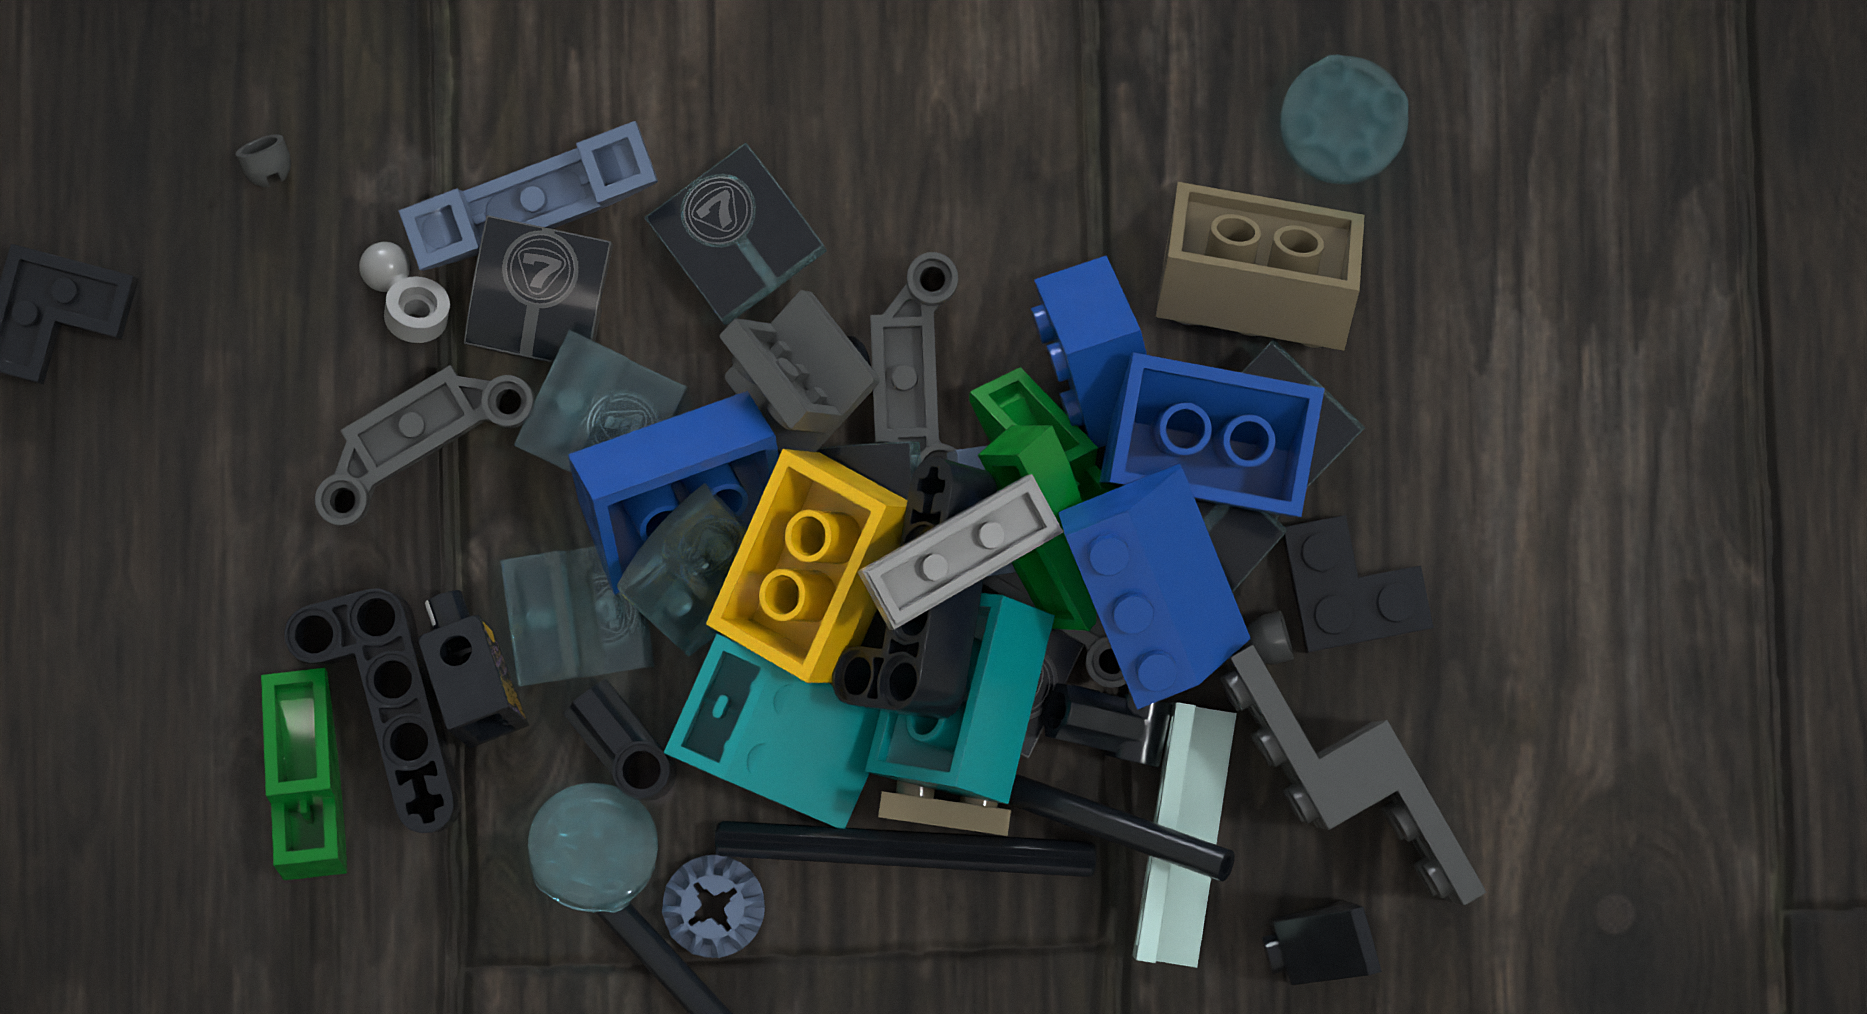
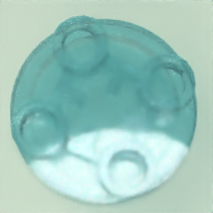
(1344, 119)
(592, 847)

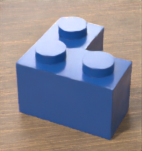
(1092, 340)

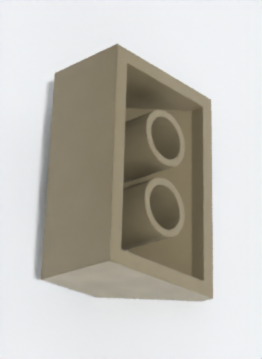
(1261, 266)

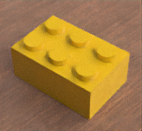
(796, 573)

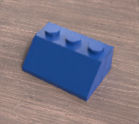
(1233, 432)
(644, 475)
(1156, 584)

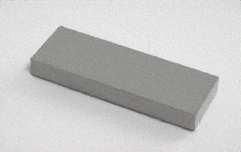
(960, 552)

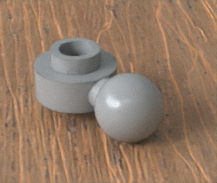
(387, 269)

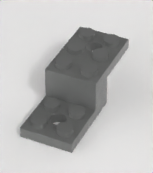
(1351, 778)

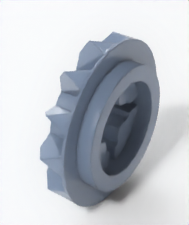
(743, 912)

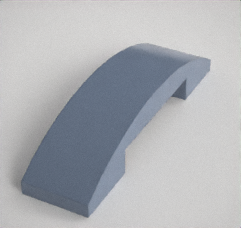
(542, 195)

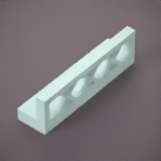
(1190, 803)

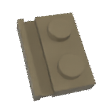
(918, 805)

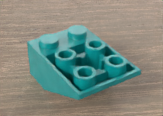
(775, 734)

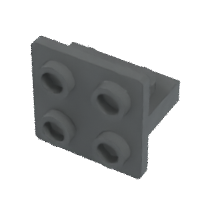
(799, 372)

